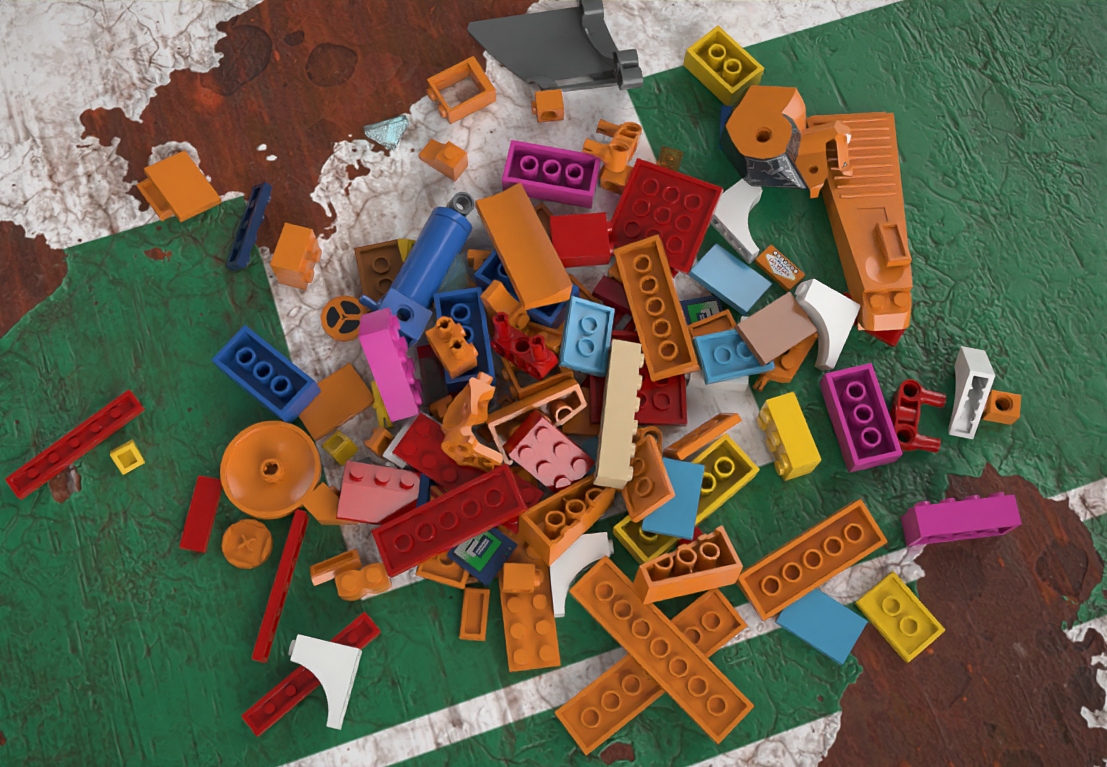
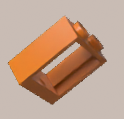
(454, 74)
(515, 389)

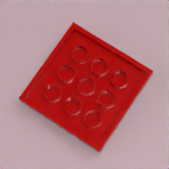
(667, 206)
(660, 401)

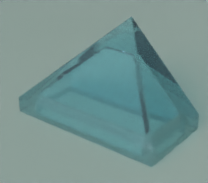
(388, 131)
(456, 277)

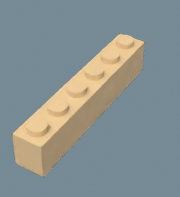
(618, 414)

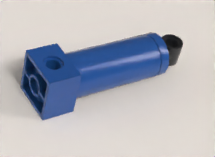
(426, 267)

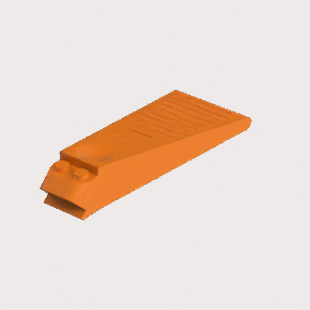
(856, 206)

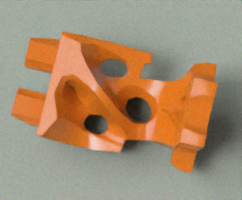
(465, 411)

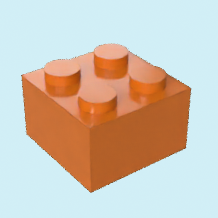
(296, 256)

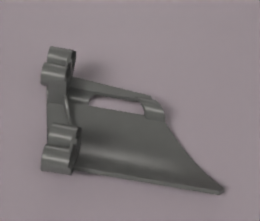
(560, 47)

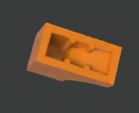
(445, 158)
(498, 299)

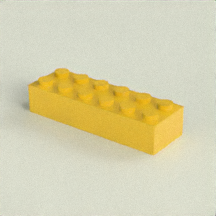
(724, 474)

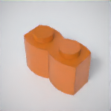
(356, 584)

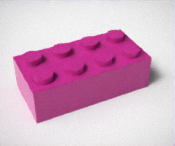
(552, 173)
(390, 364)
(860, 418)
(960, 519)

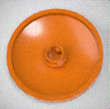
(270, 469)

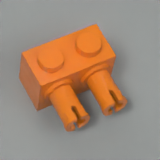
(451, 347)

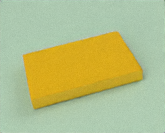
(899, 616)

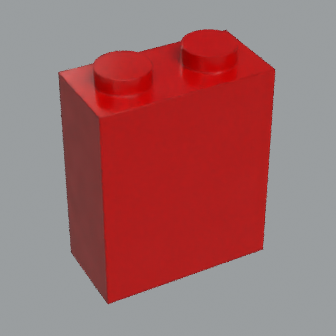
(582, 239)

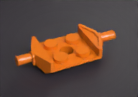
(786, 364)

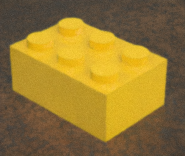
(722, 65)
(788, 436)

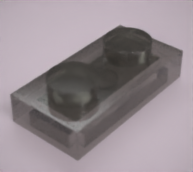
(432, 379)

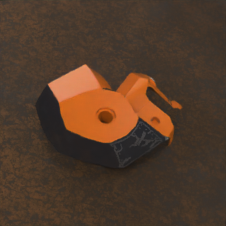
(770, 141)

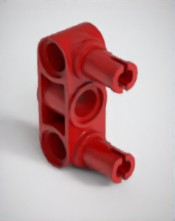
(521, 349)
(906, 415)

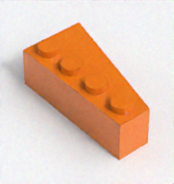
(556, 403)
(564, 517)
(689, 569)

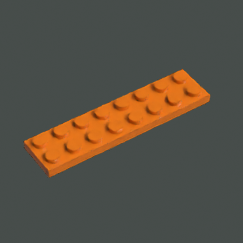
(528, 616)
(661, 650)
(629, 689)

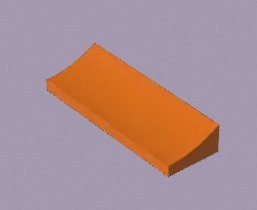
(524, 248)
(656, 309)
(810, 559)

